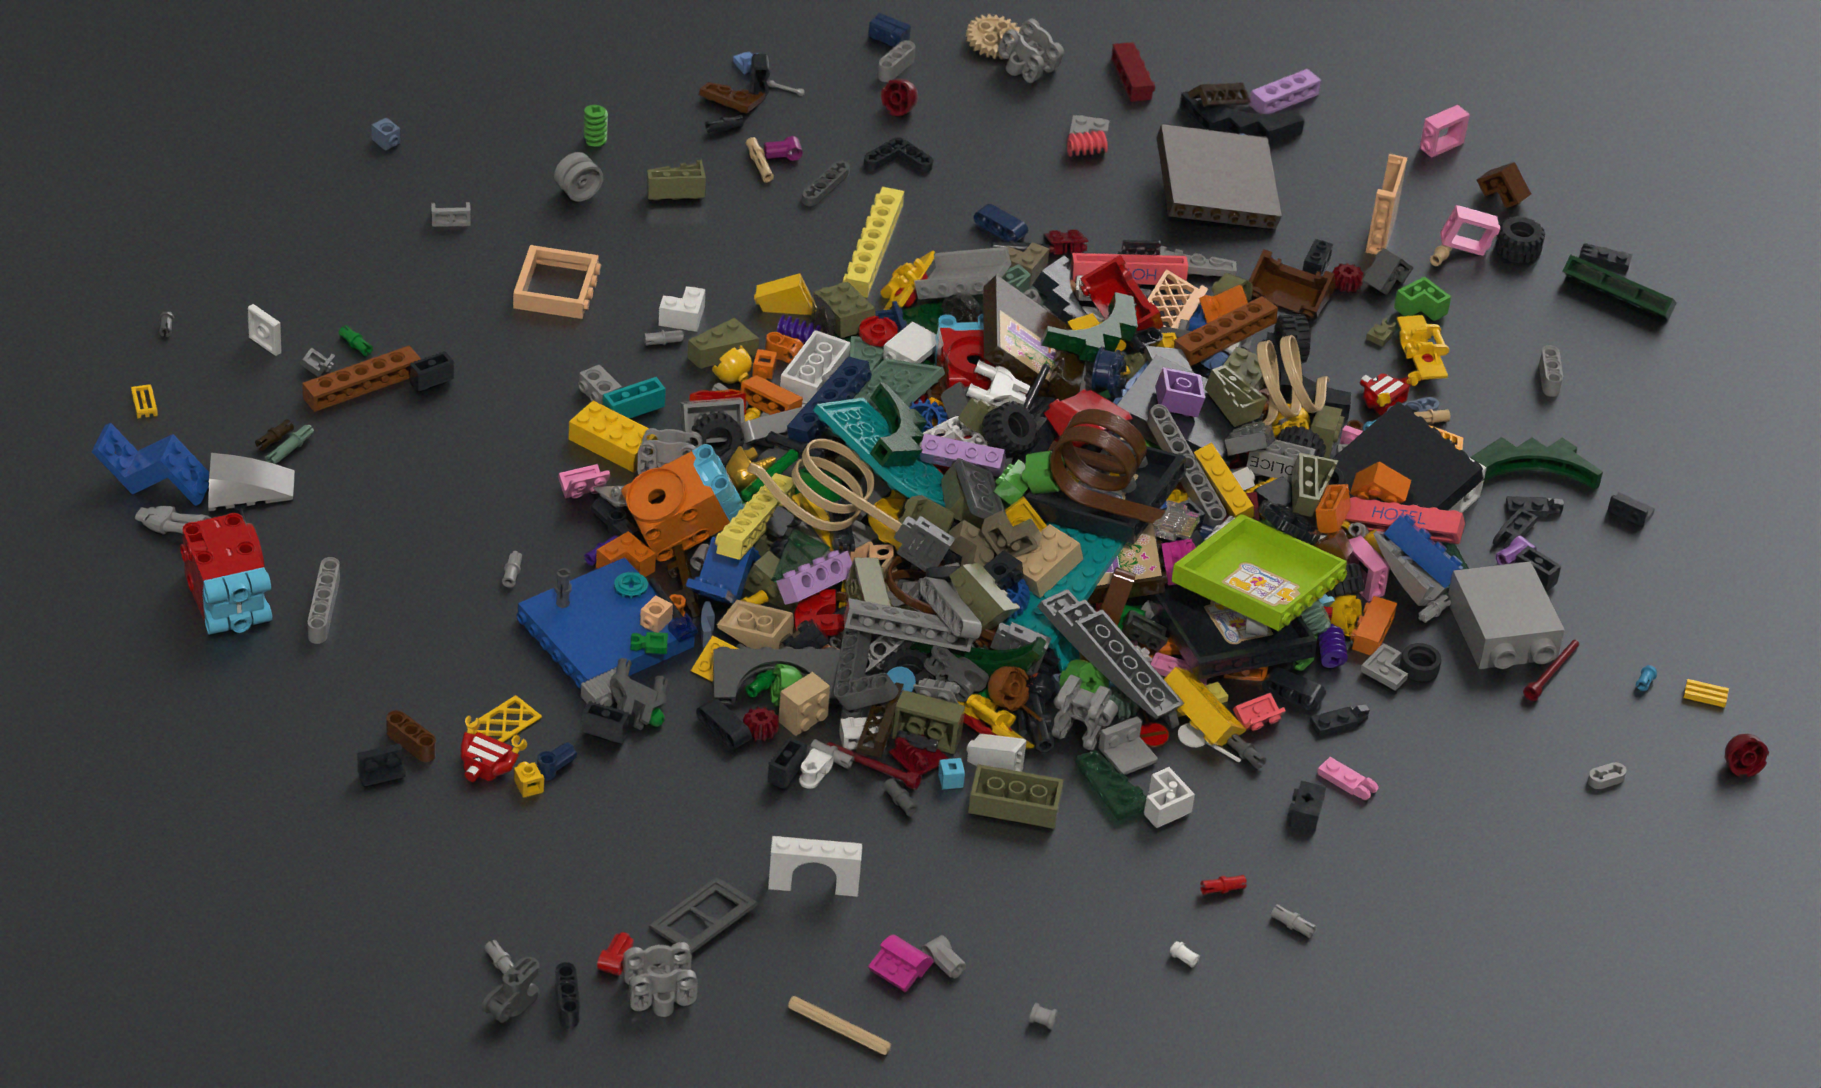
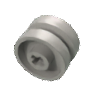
(578, 176)

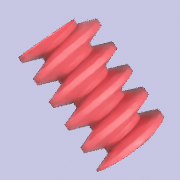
(1086, 142)

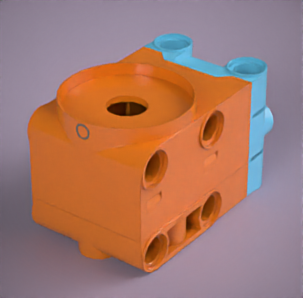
(682, 501)

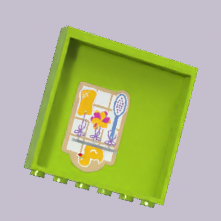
(1259, 572)

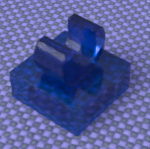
(682, 628)

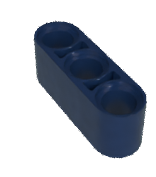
(1000, 223)

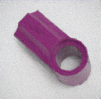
(788, 148)

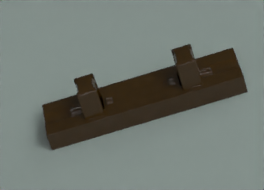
(681, 568)

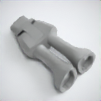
(165, 519)

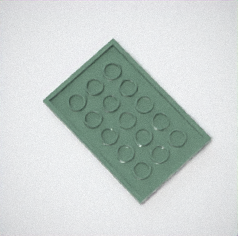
(905, 378)

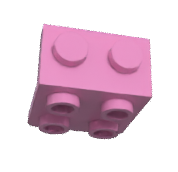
(582, 480)

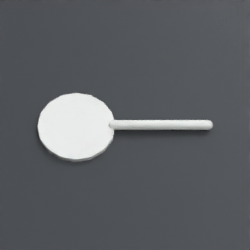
(1193, 738)

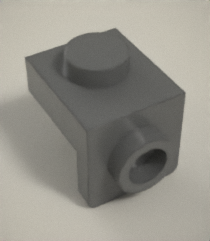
(317, 363)

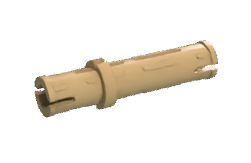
(757, 154)

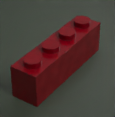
(1132, 71)

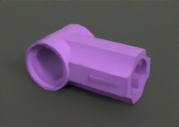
(1508, 555)

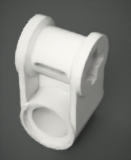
(815, 768)

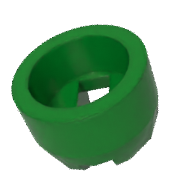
(657, 718)

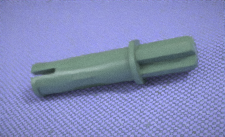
(295, 440)

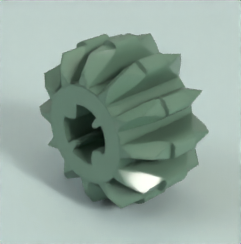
(1316, 618)
(1125, 705)

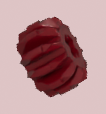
(1348, 277)
(762, 723)

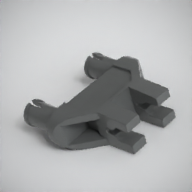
(635, 696)

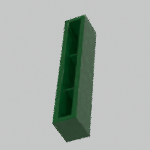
(1619, 287)

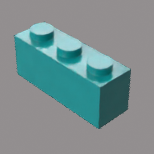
(636, 398)

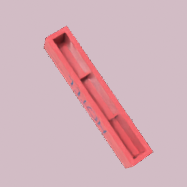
(1144, 268)
(1441, 524)

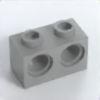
(596, 382)

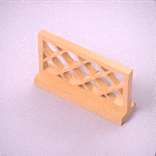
(1189, 305)

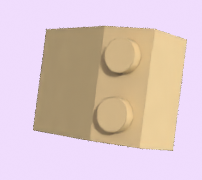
(757, 624)

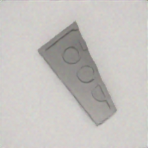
(1200, 265)

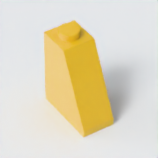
(785, 296)

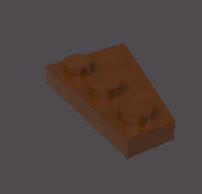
(723, 94)

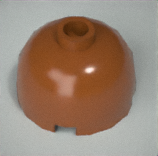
(1008, 687)

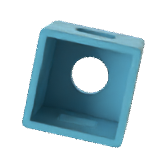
(951, 773)

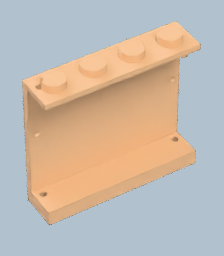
(1386, 204)

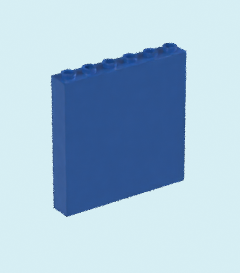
(595, 626)

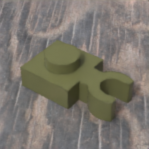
(1381, 333)

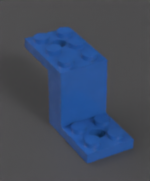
(152, 464)
(723, 576)

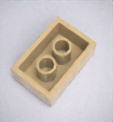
(1050, 560)

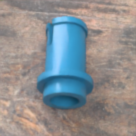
(1648, 674)

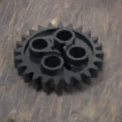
(1289, 522)

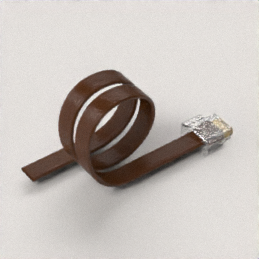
(1167, 524)

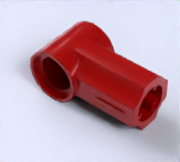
(612, 958)

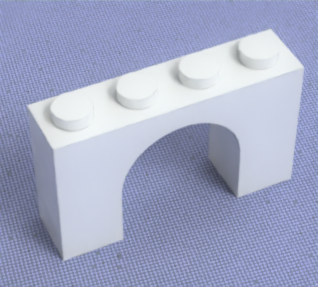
(841, 857)

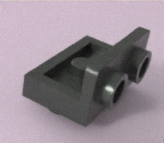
(1144, 630)

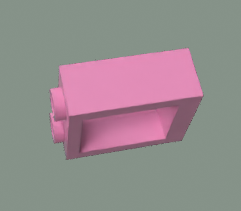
(1455, 119)
(1477, 218)
(1378, 568)

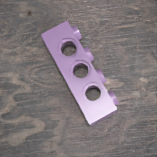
(1285, 92)
(946, 451)
(814, 577)

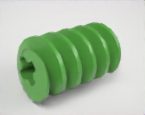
(595, 125)

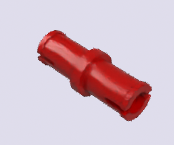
(1223, 884)

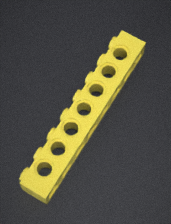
(874, 240)
(751, 521)

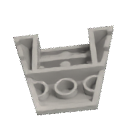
(247, 480)
(1412, 577)

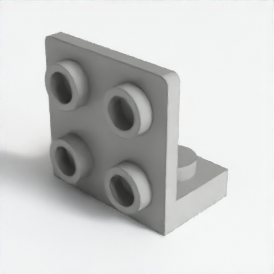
(1125, 748)

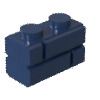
(889, 30)

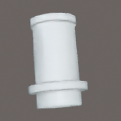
(1183, 953)

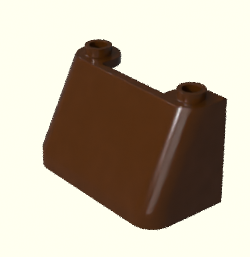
(1291, 287)

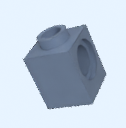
(386, 133)

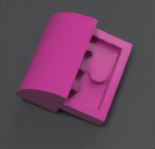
(1173, 552)
(900, 962)

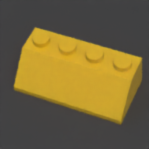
(1203, 708)

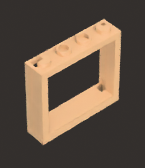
(554, 304)

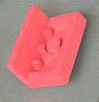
(1258, 711)

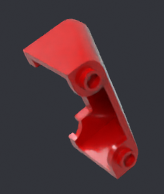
(1113, 278)
(1063, 411)

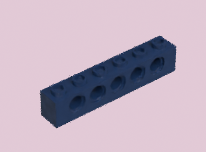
(842, 385)

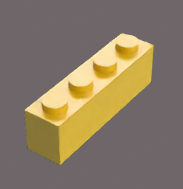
(1224, 482)

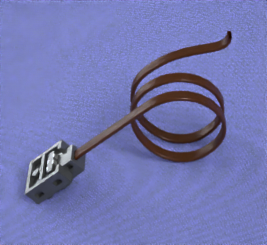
(1003, 639)

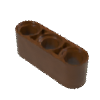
(1117, 593)
(411, 735)

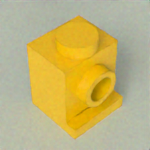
(527, 774)

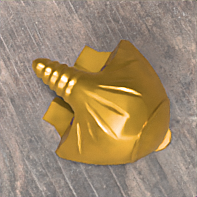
(739, 464)

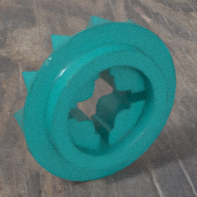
(638, 581)

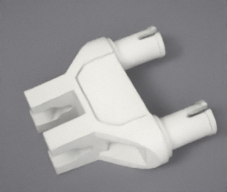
(1002, 388)

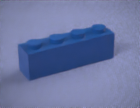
(1423, 549)

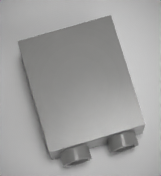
(1505, 615)

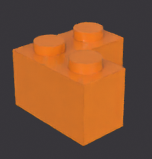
(1380, 482)
(631, 548)

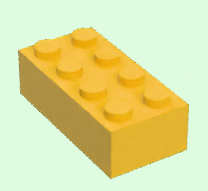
(608, 435)

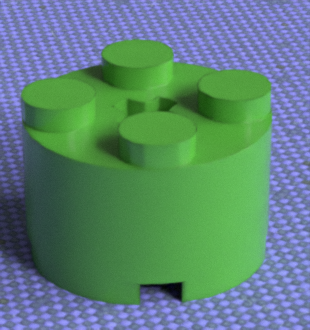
(1039, 474)
(1090, 675)

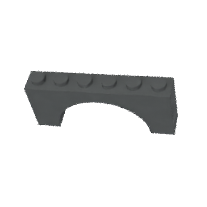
(735, 666)

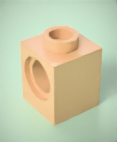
(656, 614)

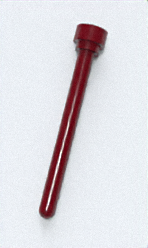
(1534, 689)
(911, 779)

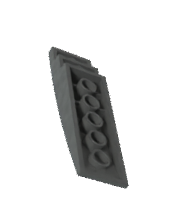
(1110, 652)

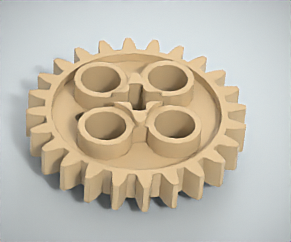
(987, 33)

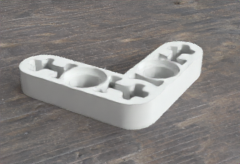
(952, 431)

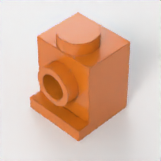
(764, 369)

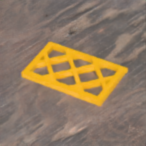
(524, 709)

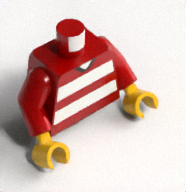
(1387, 391)
(487, 756)

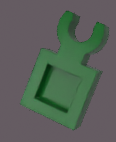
(653, 642)

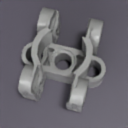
(1030, 52)
(668, 447)
(1092, 708)
(661, 976)

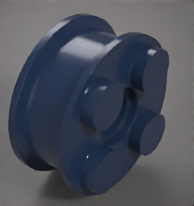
(1106, 369)

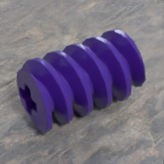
(795, 330)
(1332, 647)

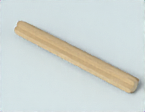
(839, 1025)

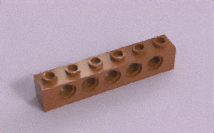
(1227, 330)
(359, 378)

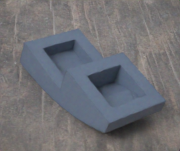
(707, 623)

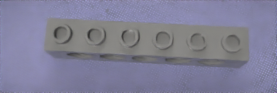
(902, 624)

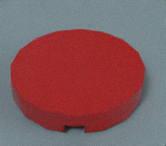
(877, 331)

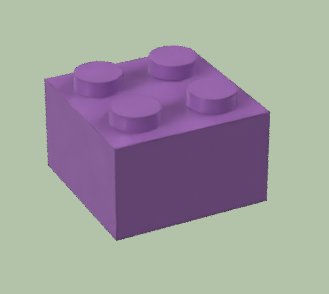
(1180, 391)

